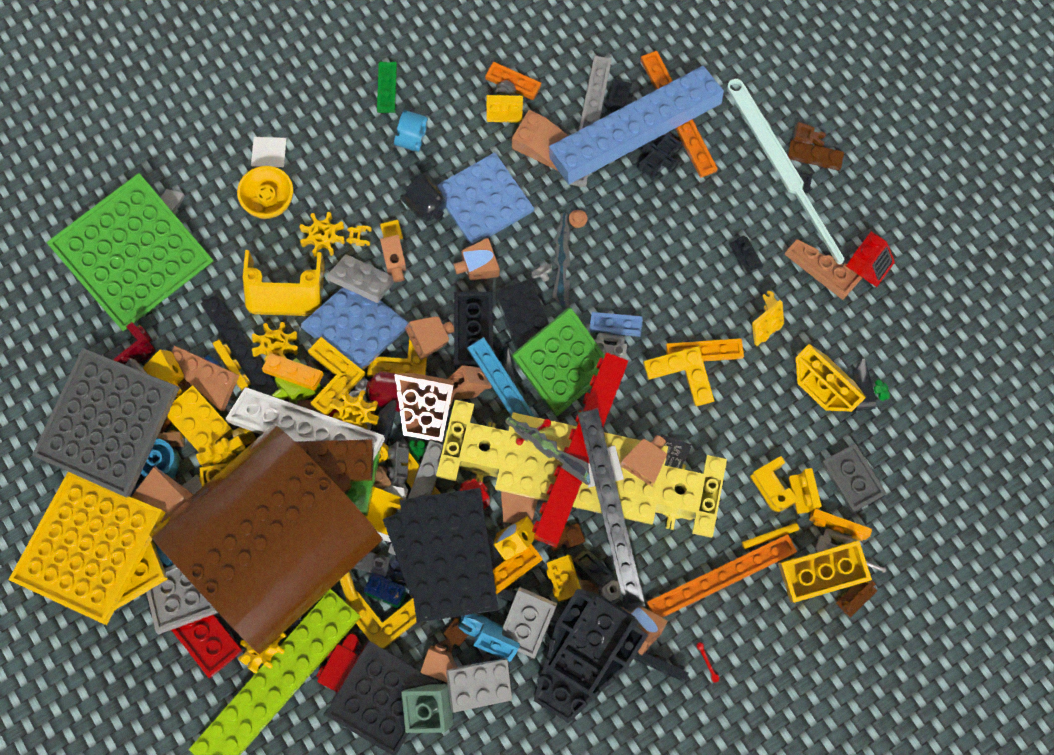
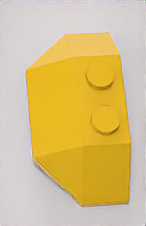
(826, 381)

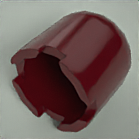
(383, 389)

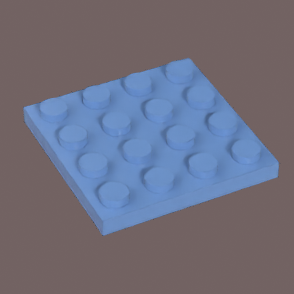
(484, 199)
(355, 326)

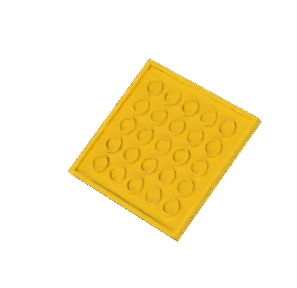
(87, 547)

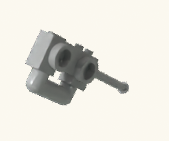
(617, 350)
(824, 543)

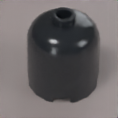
(425, 199)

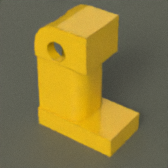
(771, 487)

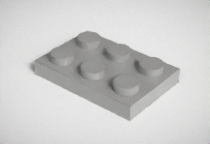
(361, 278)
(528, 621)
(479, 685)

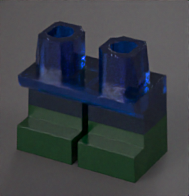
(386, 590)

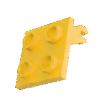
(770, 320)
(382, 506)

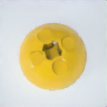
(265, 192)

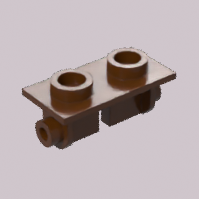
(856, 597)

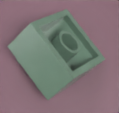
(427, 709)

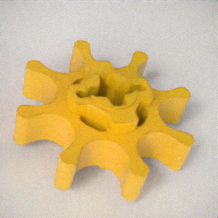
(322, 241)
(274, 342)
(355, 410)
(220, 452)
(264, 658)

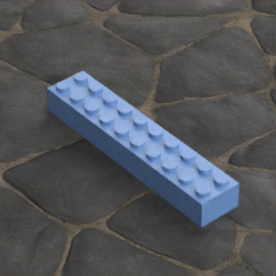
(635, 124)

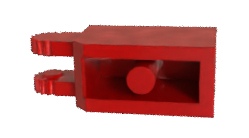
(339, 663)

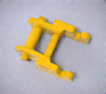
(359, 229)

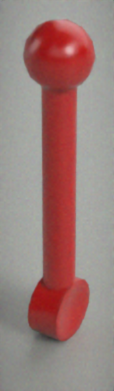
(547, 423)
(714, 677)

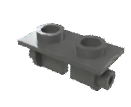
(397, 456)
(374, 564)

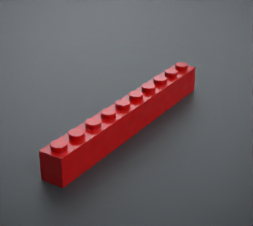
(566, 487)

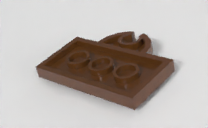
(342, 459)

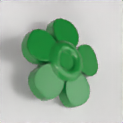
(881, 389)
(416, 449)

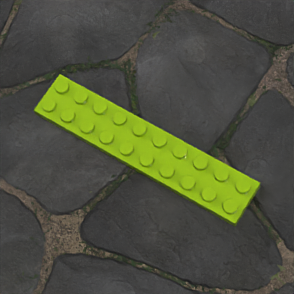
(273, 687)

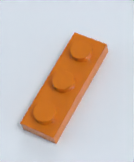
(524, 85)

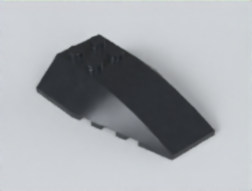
(587, 653)

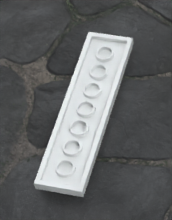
(260, 411)

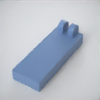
(616, 324)

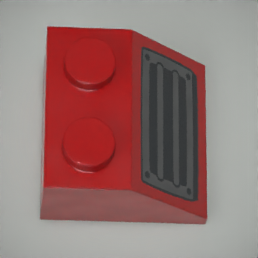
(872, 259)

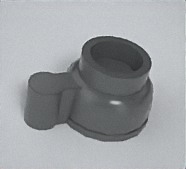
(506, 88)

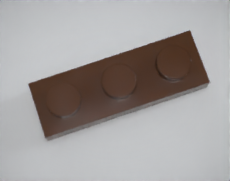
(815, 155)

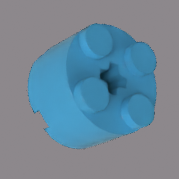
(411, 130)
(168, 459)

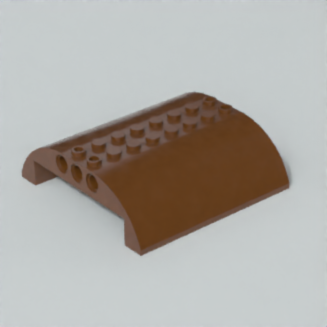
(266, 538)

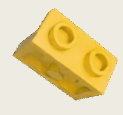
(504, 108)
(805, 491)
(563, 578)

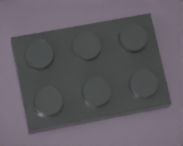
(853, 478)

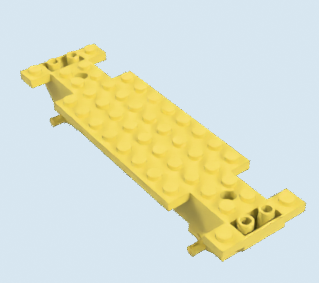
(529, 472)

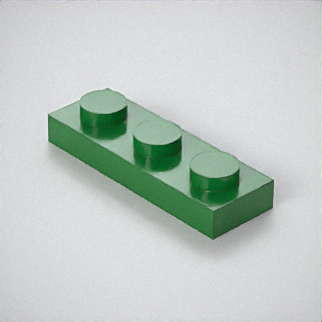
(386, 87)

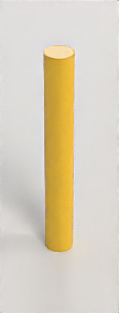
(770, 536)

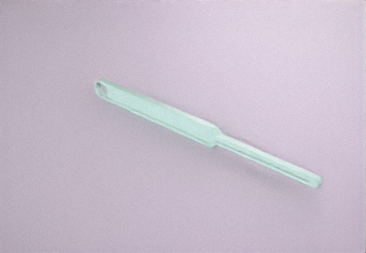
(779, 160)

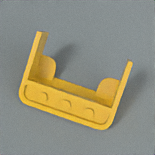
(283, 298)

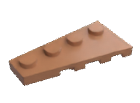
(824, 268)
(208, 378)

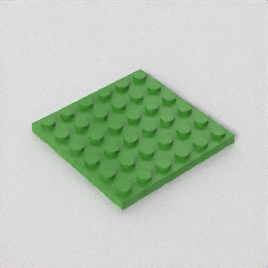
(130, 252)

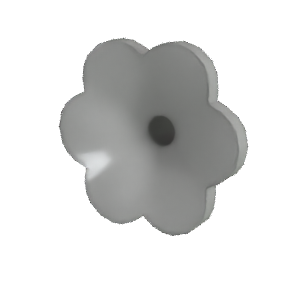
(542, 272)

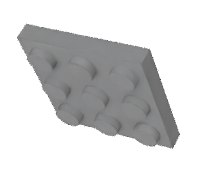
(176, 602)

